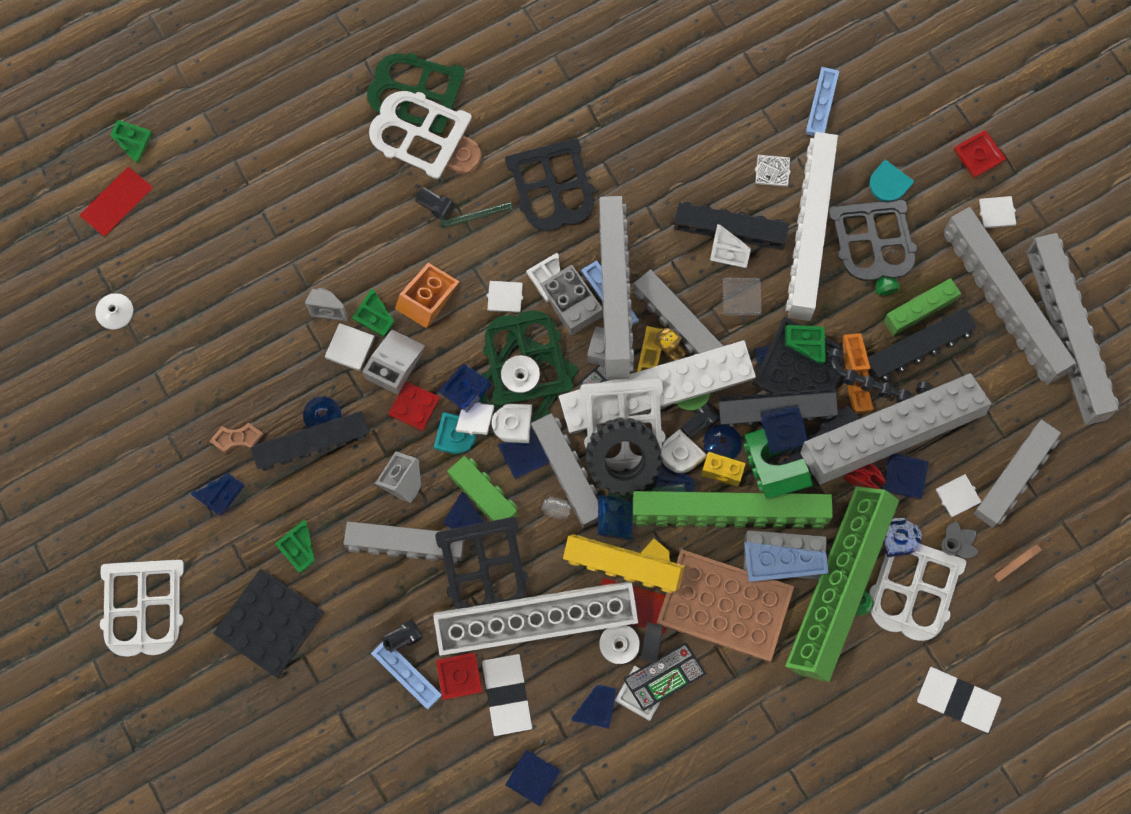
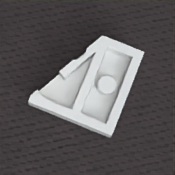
(729, 249)
(544, 271)

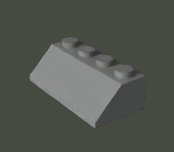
(807, 542)

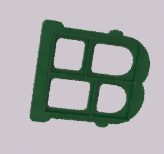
(384, 81)
(518, 326)
(511, 342)

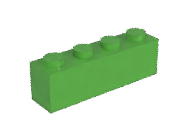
(922, 307)
(481, 491)

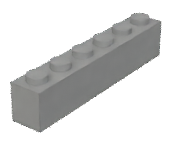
(674, 314)
(566, 469)
(1017, 473)
(397, 541)

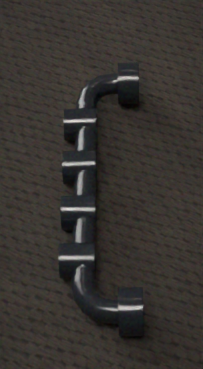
(868, 383)

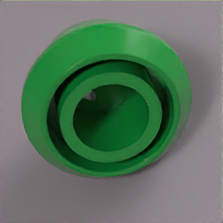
(886, 286)
(866, 604)

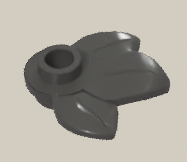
(961, 540)

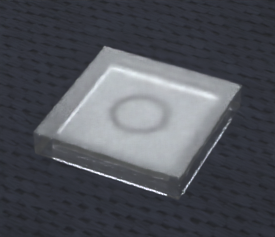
(742, 296)

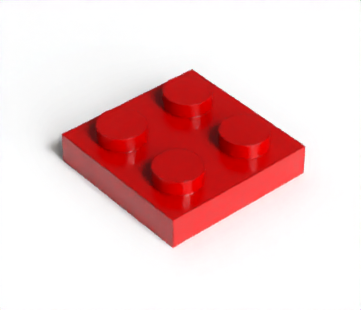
(979, 154)
(414, 406)
(459, 676)

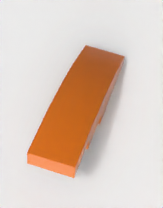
(857, 360)

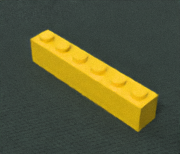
(623, 562)

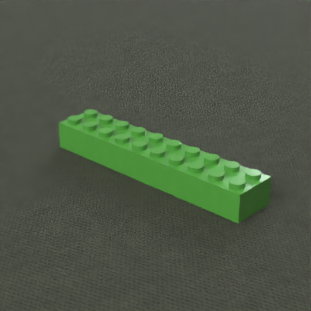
(731, 509)
(843, 586)

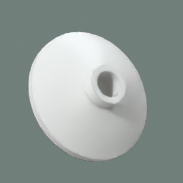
(117, 318)
(520, 365)
(619, 634)

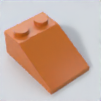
(426, 295)

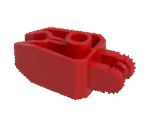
(862, 477)

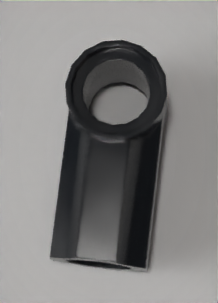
(439, 206)
(704, 418)
(405, 635)

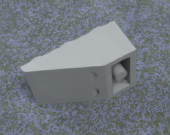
(572, 300)
(393, 361)

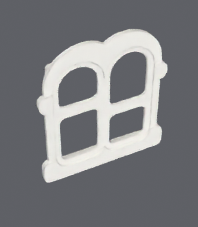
(389, 118)
(654, 387)
(904, 621)
(141, 641)

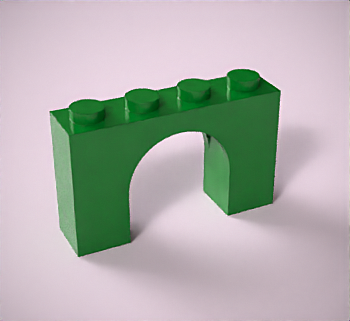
(774, 479)

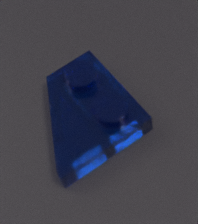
(462, 514)

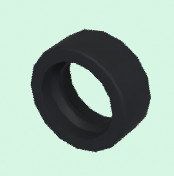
(651, 642)

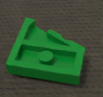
(131, 139)
(374, 315)
(807, 341)
(298, 547)

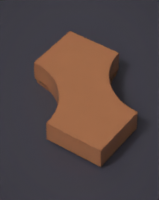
(244, 437)
(1017, 562)

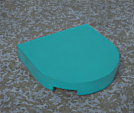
(889, 182)
(451, 441)

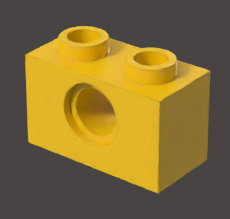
(723, 469)

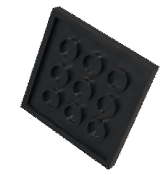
(791, 371)
(268, 623)

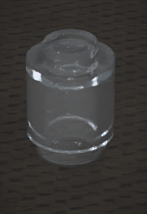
(556, 508)

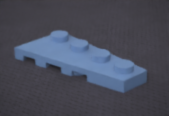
(777, 562)

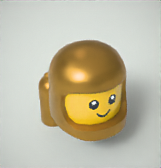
(670, 343)

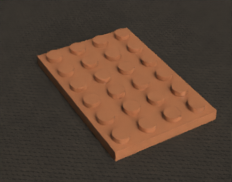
(725, 607)

